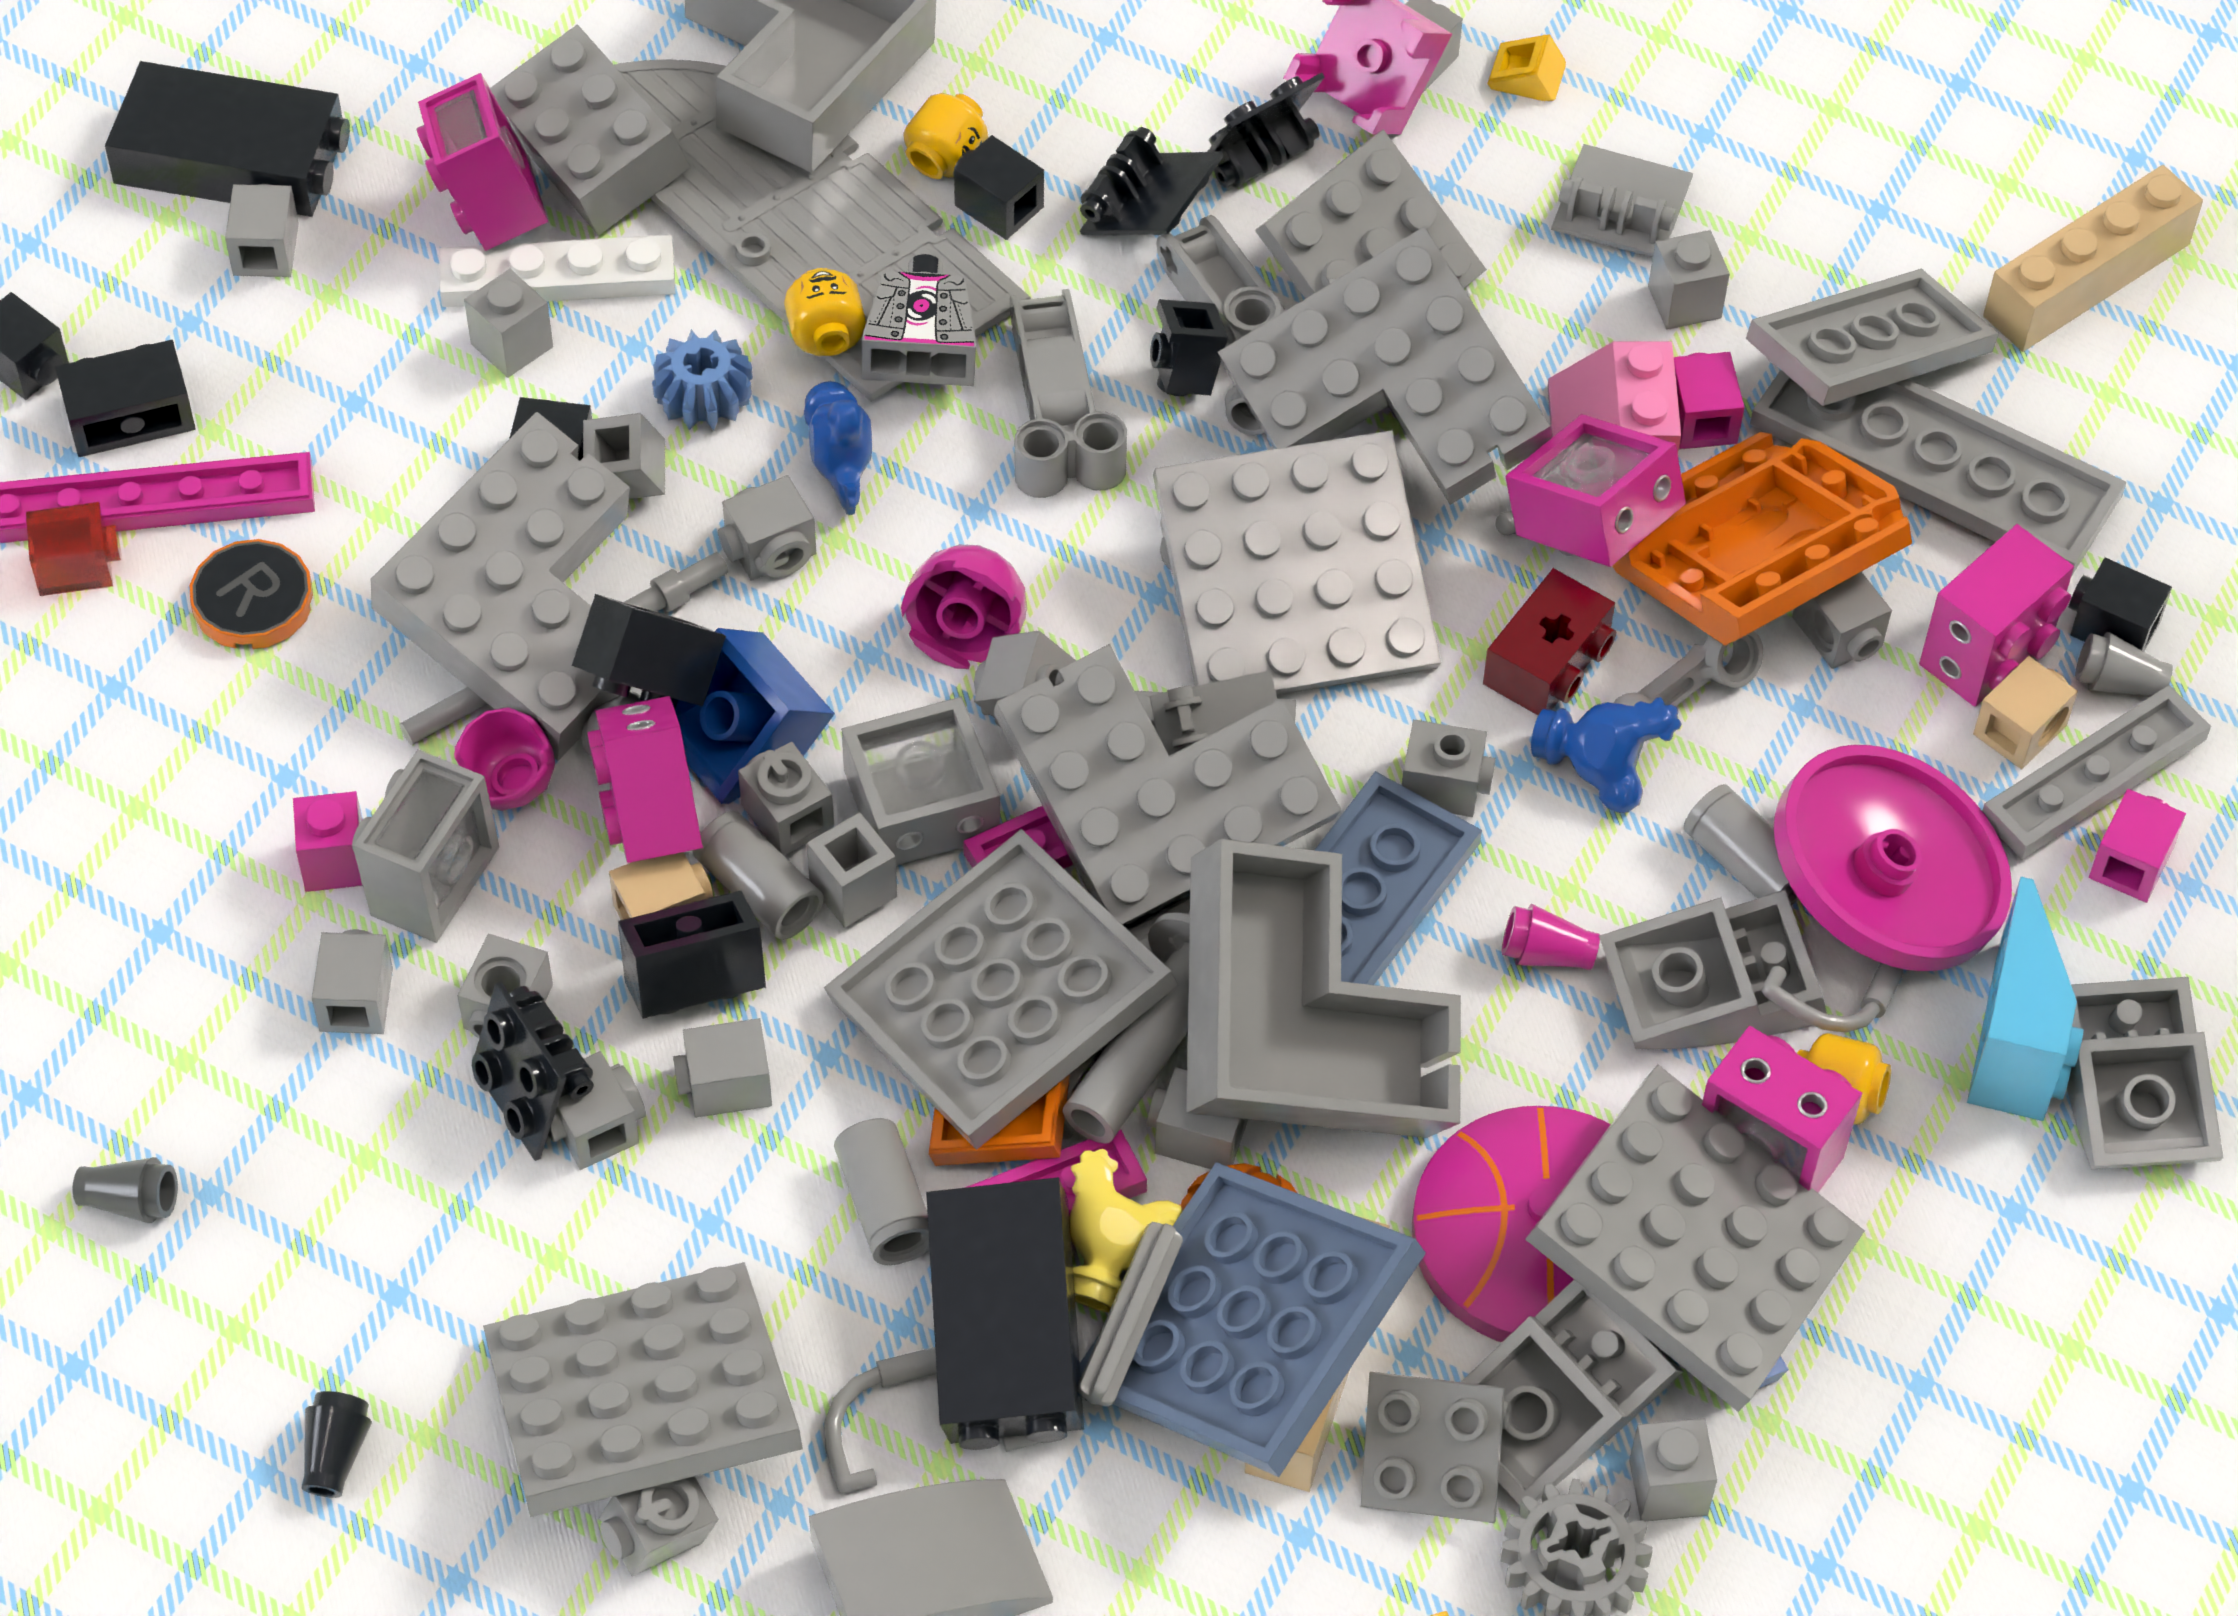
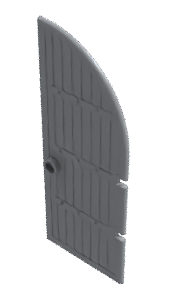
(780, 221)

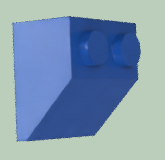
(750, 708)

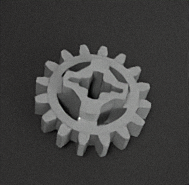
(1585, 1528)

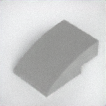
(1703, 969)
(2142, 1076)
(1571, 1387)
(930, 1553)

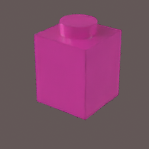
(1708, 400)
(325, 840)
(2137, 845)

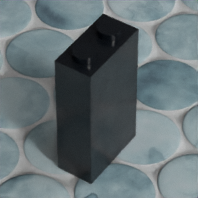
(214, 130)
(1004, 1313)

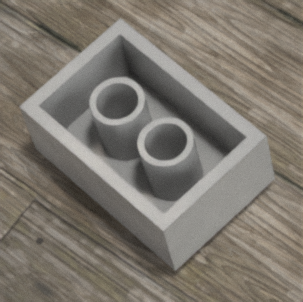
(589, 129)

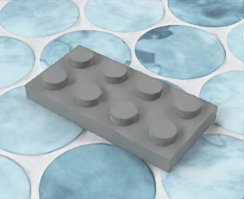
(1871, 336)

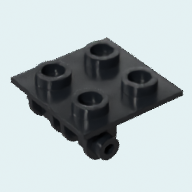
(1265, 133)
(1144, 188)
(527, 1064)

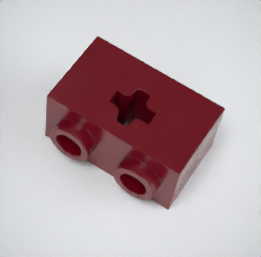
(1550, 643)

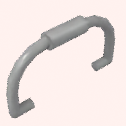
(1872, 1006)
(888, 1373)

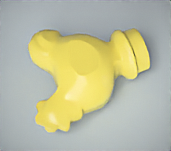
(1107, 1229)

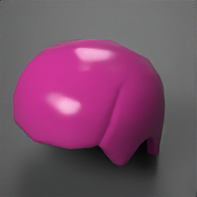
(510, 755)

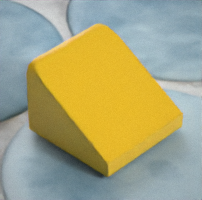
(1528, 68)

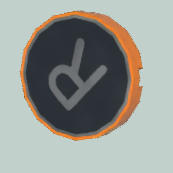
(251, 594)

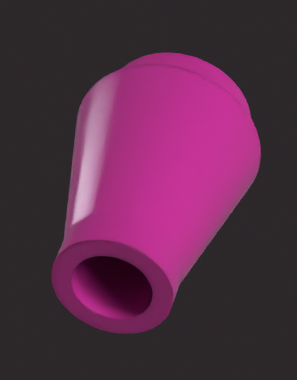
(1548, 940)

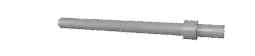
(665, 593)

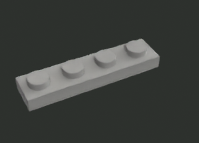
(2095, 771)

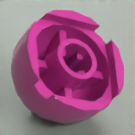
(962, 602)

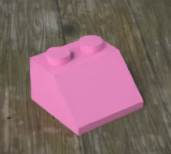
(1622, 385)

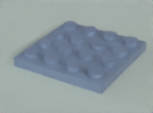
(1261, 1316)

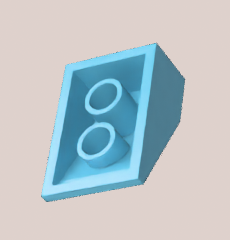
(2028, 1017)

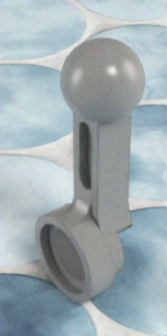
(1701, 666)

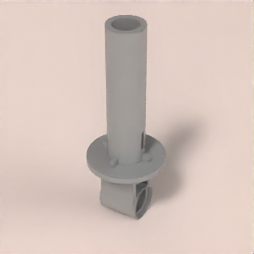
(1139, 1051)

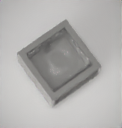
(921, 779)
(425, 845)

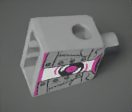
(920, 327)

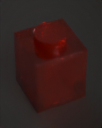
(71, 548)

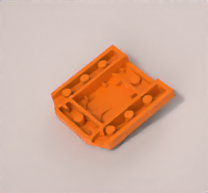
(1765, 535)

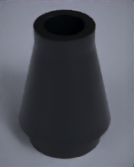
(332, 1441)

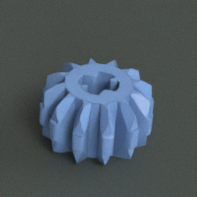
(702, 379)

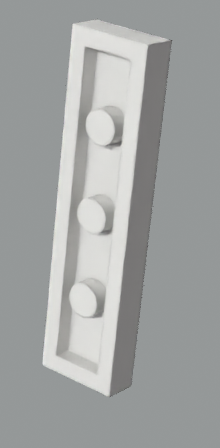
(564, 268)

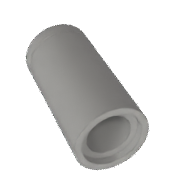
(1738, 841)
(769, 881)
(884, 1191)

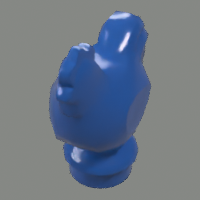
(839, 439)
(1605, 745)

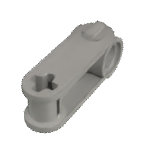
(1213, 269)

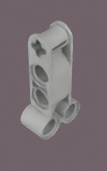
(1064, 429)

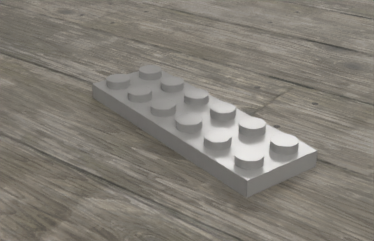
(1953, 461)

